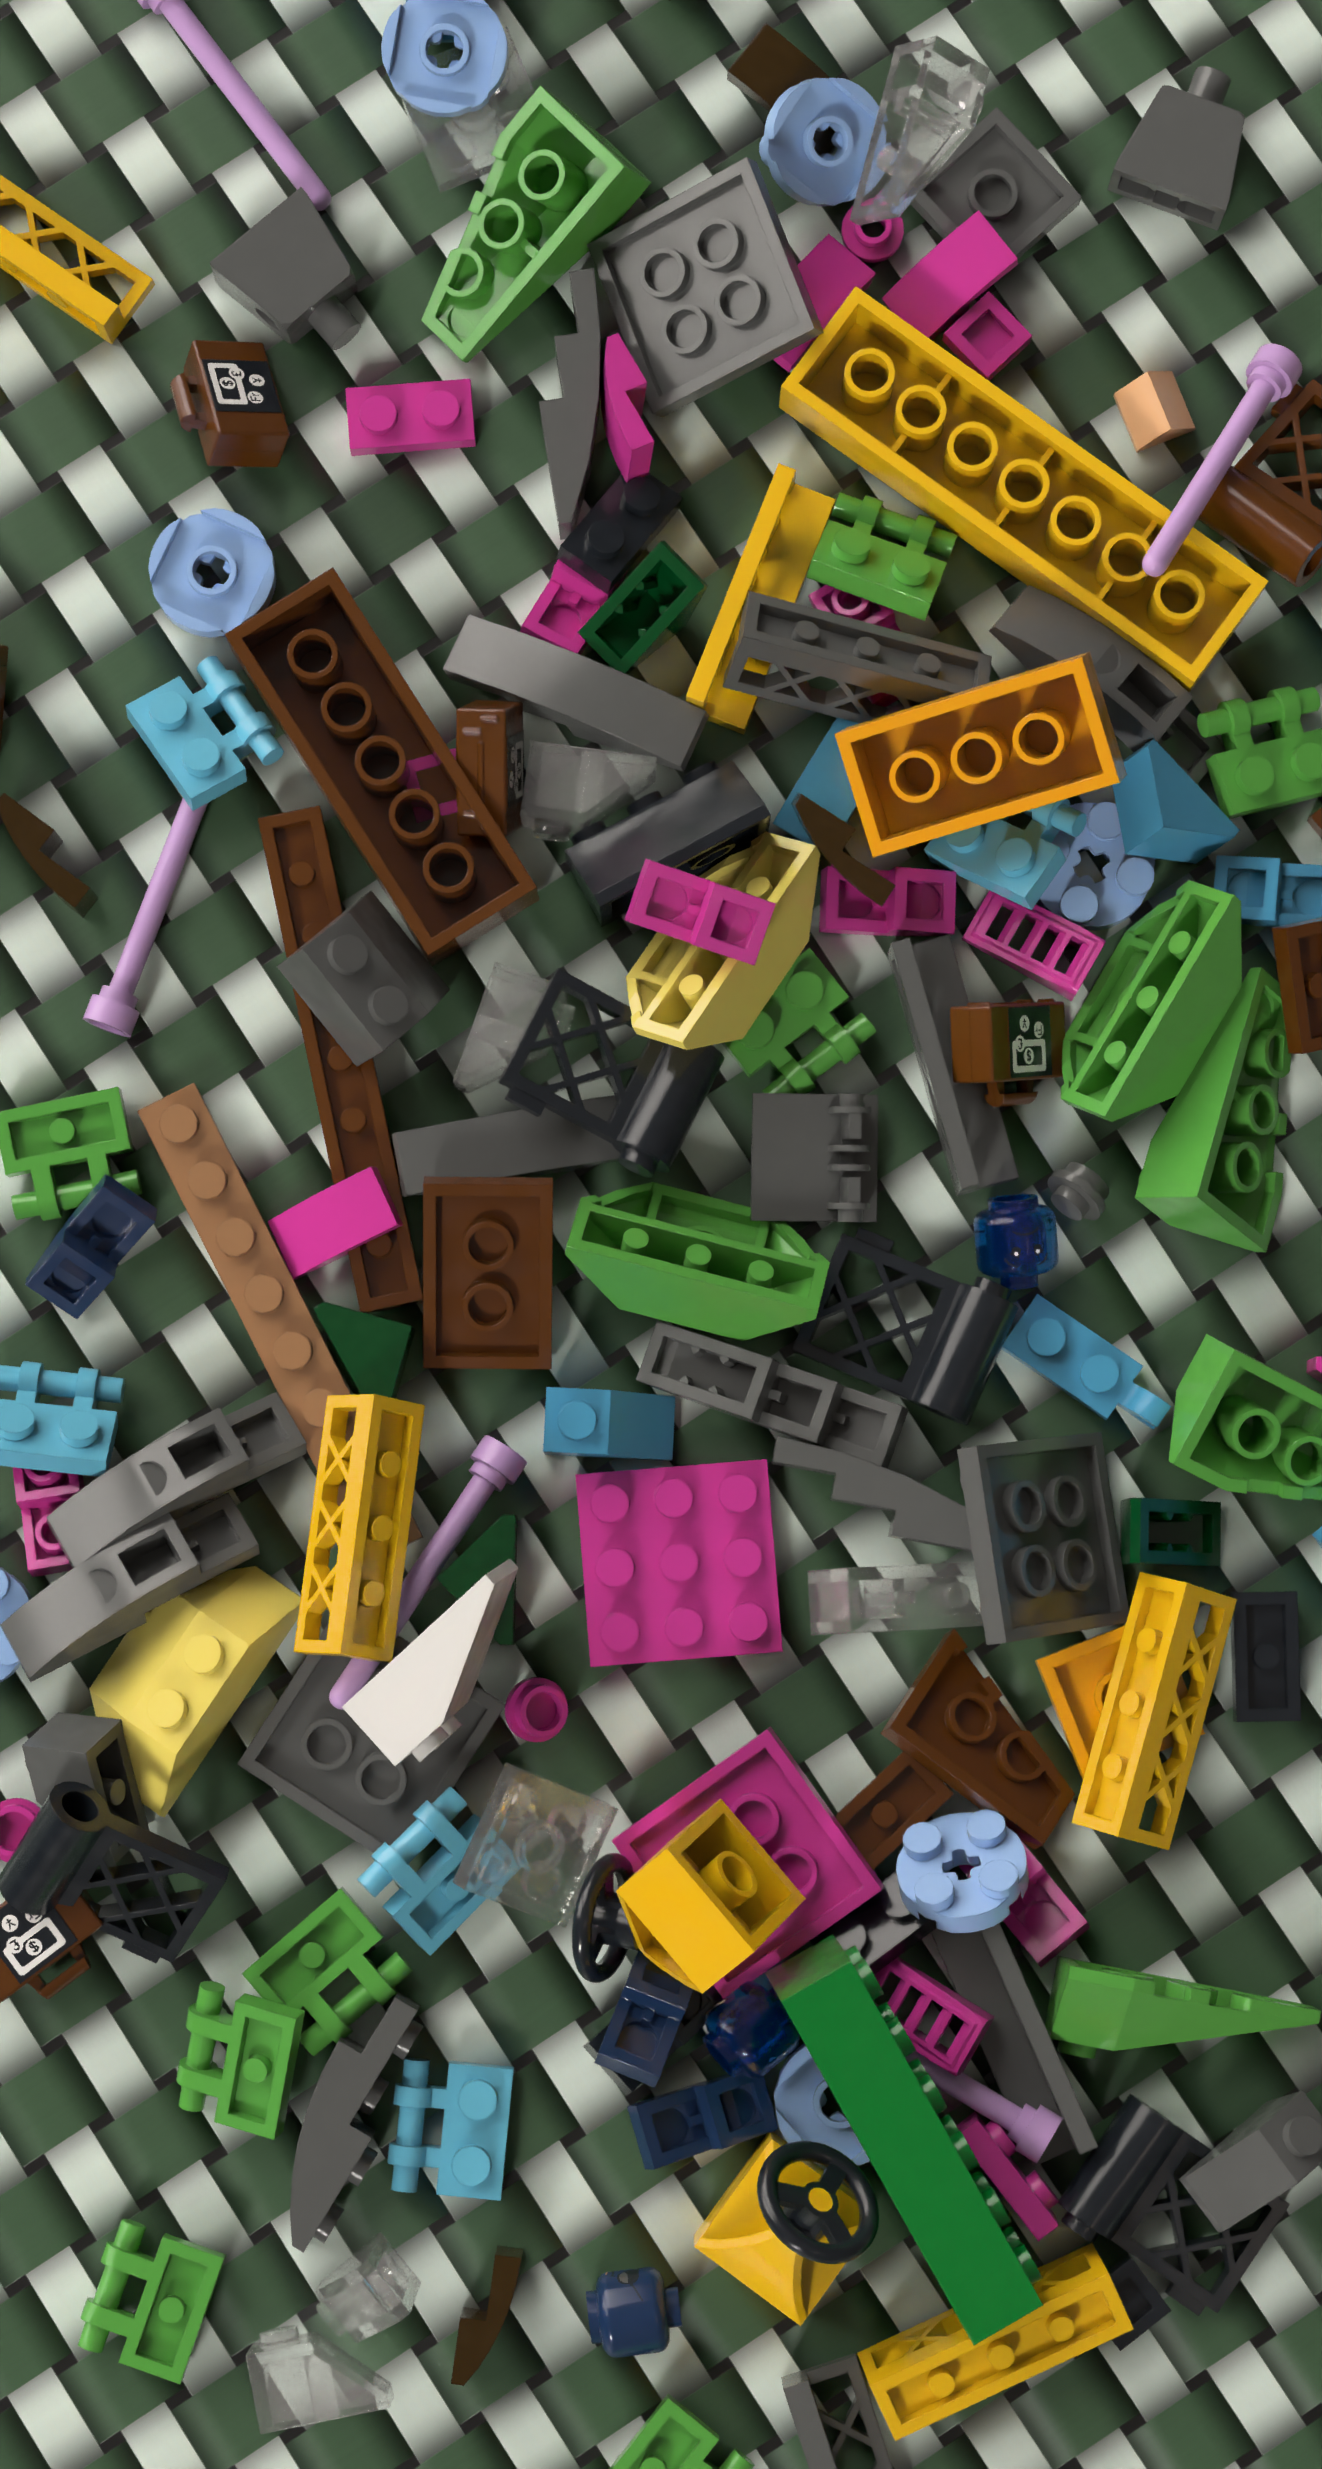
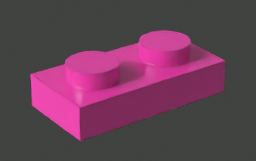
(410, 417)
(1027, 2195)

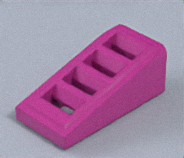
(1044, 920)
(970, 2034)

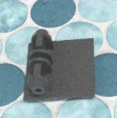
(814, 1157)

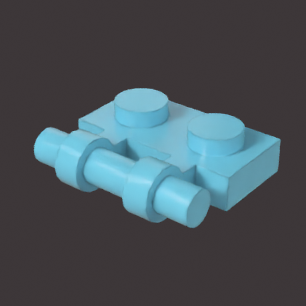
(189, 744)
(1010, 859)
(57, 1435)
(428, 1900)
(472, 2131)

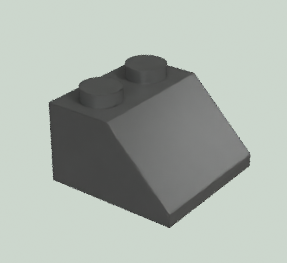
(364, 979)

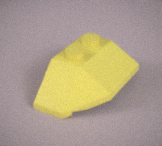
(711, 999)
(189, 1673)

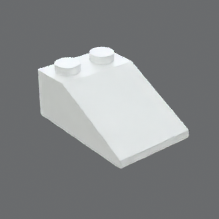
(419, 1692)

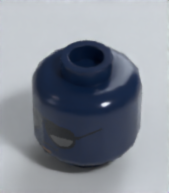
(632, 2312)

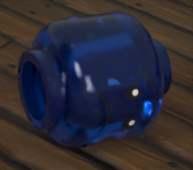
(1015, 1240)
(750, 2031)

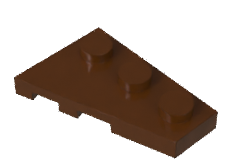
(974, 1745)

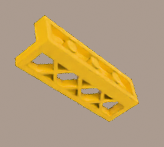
(61, 285)
(771, 565)
(367, 1527)
(1145, 1708)
(939, 2371)

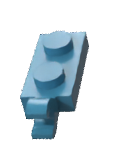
(1081, 1363)

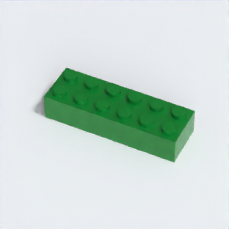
(911, 2149)

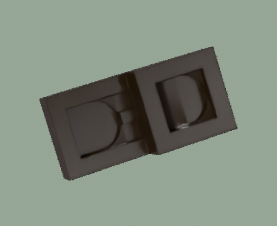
(770, 68)
(830, 837)
(38, 844)
(481, 2327)

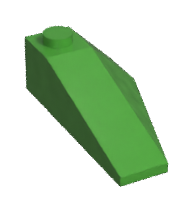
(540, 207)
(1217, 1141)
(1247, 1426)
(1134, 2009)

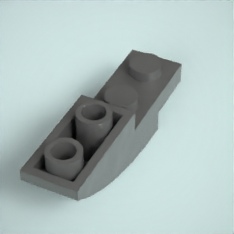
(1136, 691)
(177, 1475)
(126, 1580)
(331, 2140)

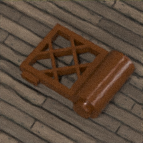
(1263, 511)

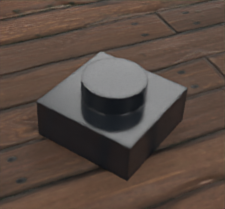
(1139, 2299)

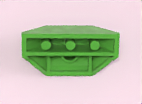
(1155, 1005)
(696, 1261)

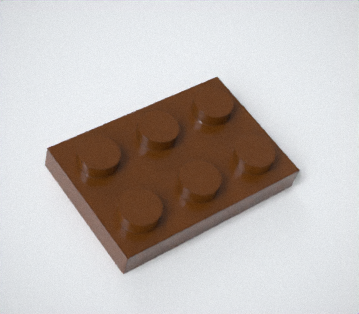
(487, 1272)

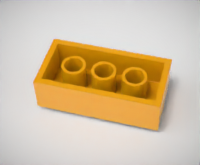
(981, 754)

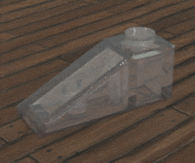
(921, 120)
(893, 1598)
(368, 2291)

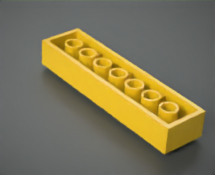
(1014, 486)

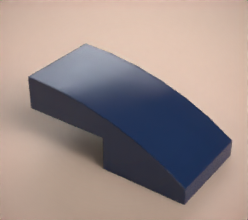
(90, 1246)
(644, 2022)
(701, 2118)

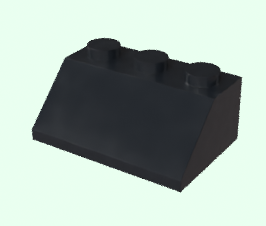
(685, 830)

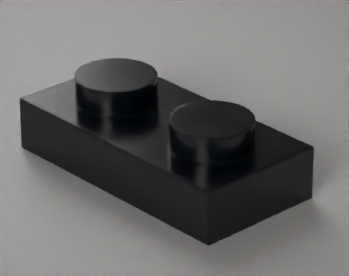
(619, 529)
(1265, 1657)
(880, 1927)

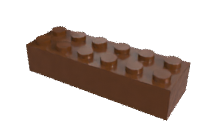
(354, 734)

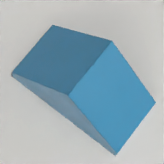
(1166, 811)

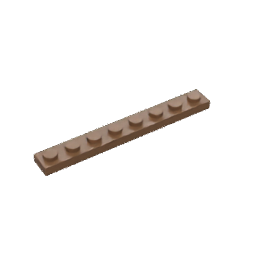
(249, 1264)

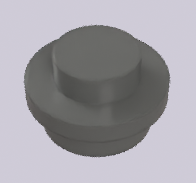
(1078, 1192)

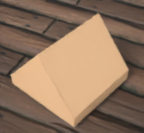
(1153, 409)

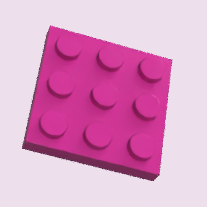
(678, 1563)
(789, 1822)

